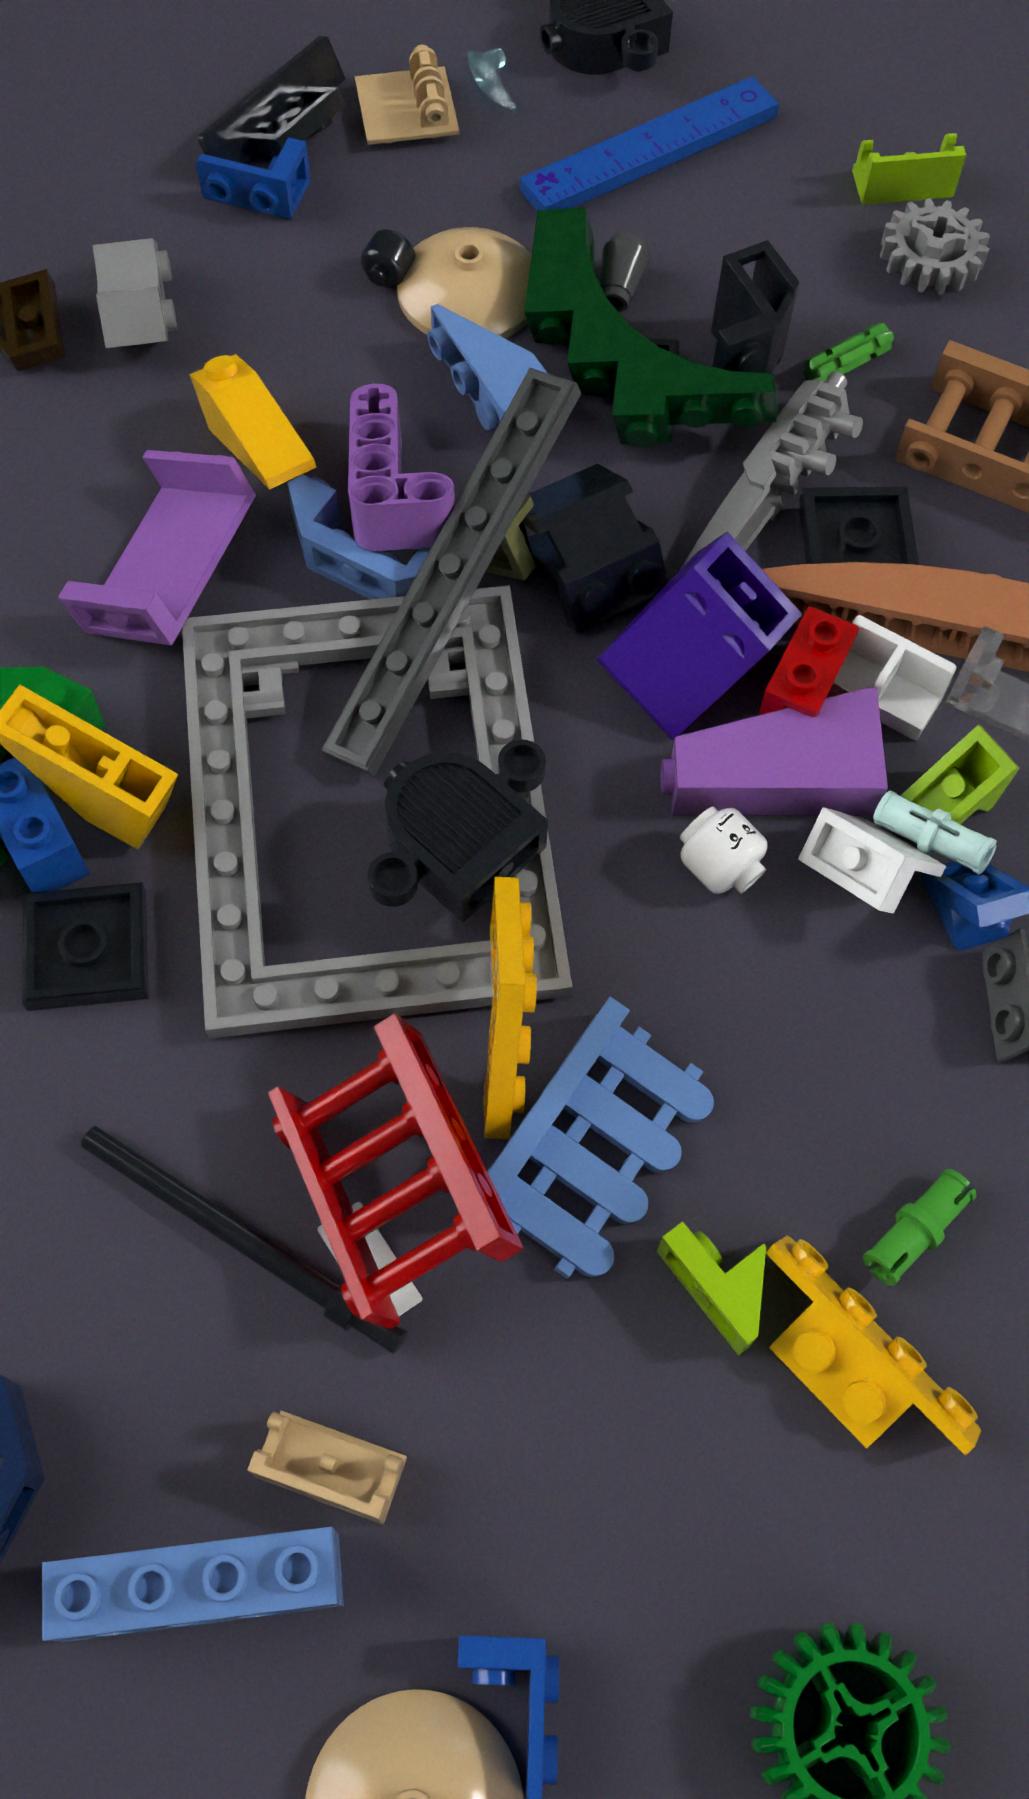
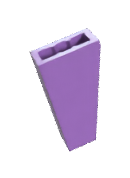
(783, 762)

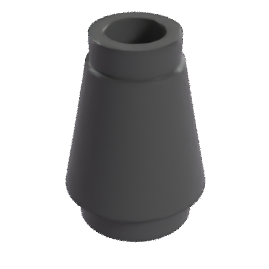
(622, 267)

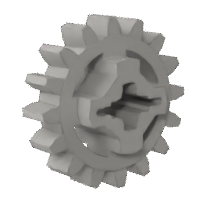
(934, 246)

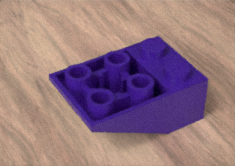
(699, 635)

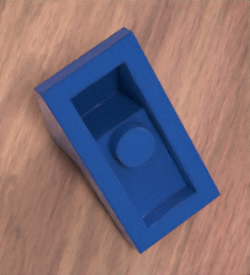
(976, 905)

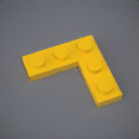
(512, 994)

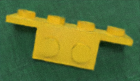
(854, 1363)

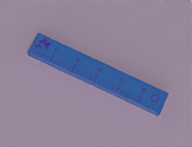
(649, 146)

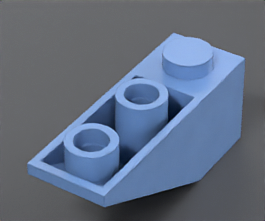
(480, 363)

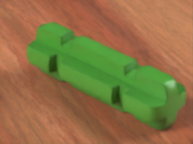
(850, 353)

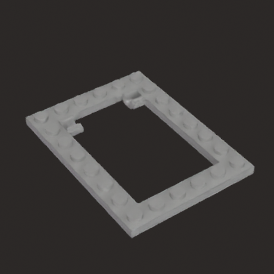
(257, 649)

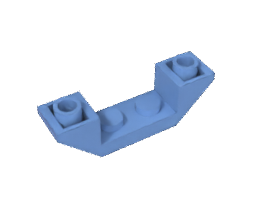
(336, 553)

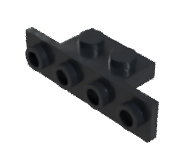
(287, 104)

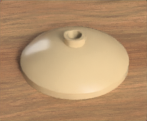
(470, 274)
(416, 1749)

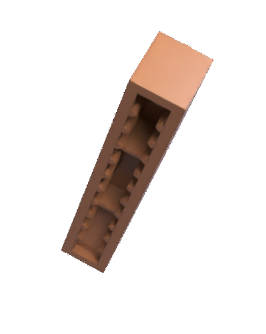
(921, 603)

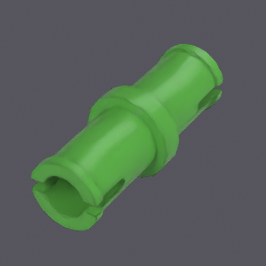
(919, 1227)

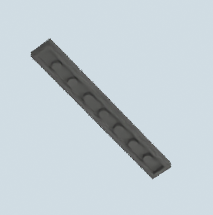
(451, 572)

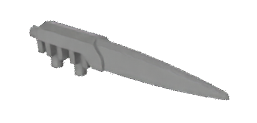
(786, 450)

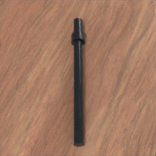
(237, 1235)

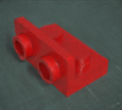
(809, 664)

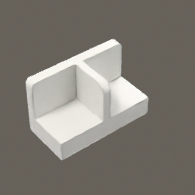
(906, 676)
(864, 858)

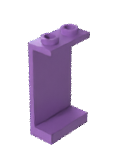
(169, 552)

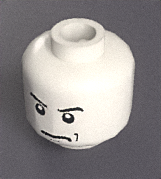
(723, 850)

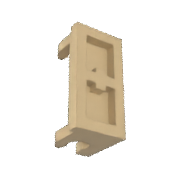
(328, 1466)

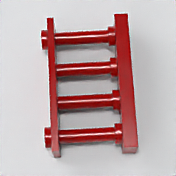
(453, 1169)

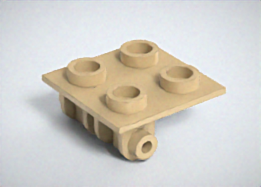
(407, 102)

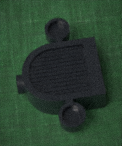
(607, 34)
(459, 827)

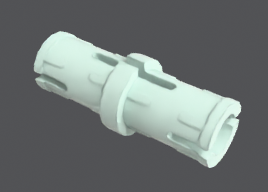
(934, 832)

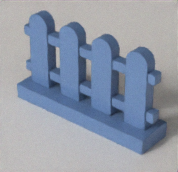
(612, 1118)

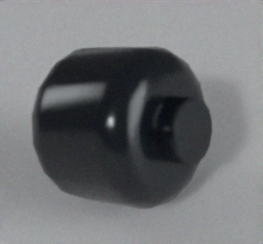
(387, 258)

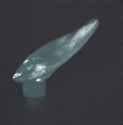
(483, 71)

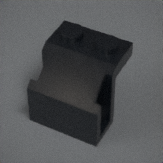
(753, 313)
(594, 546)

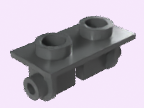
(1008, 993)

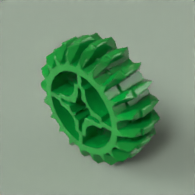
(832, 1698)

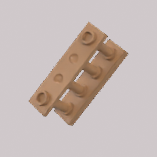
(988, 385)

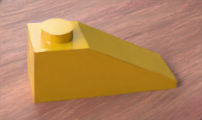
(250, 421)
(86, 767)

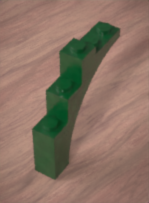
(609, 355)

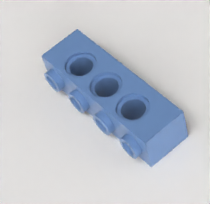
(191, 1585)

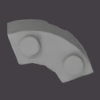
(133, 292)

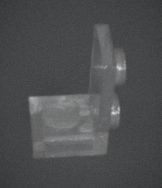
(988, 692)

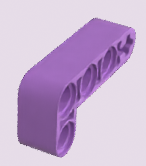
(385, 505)

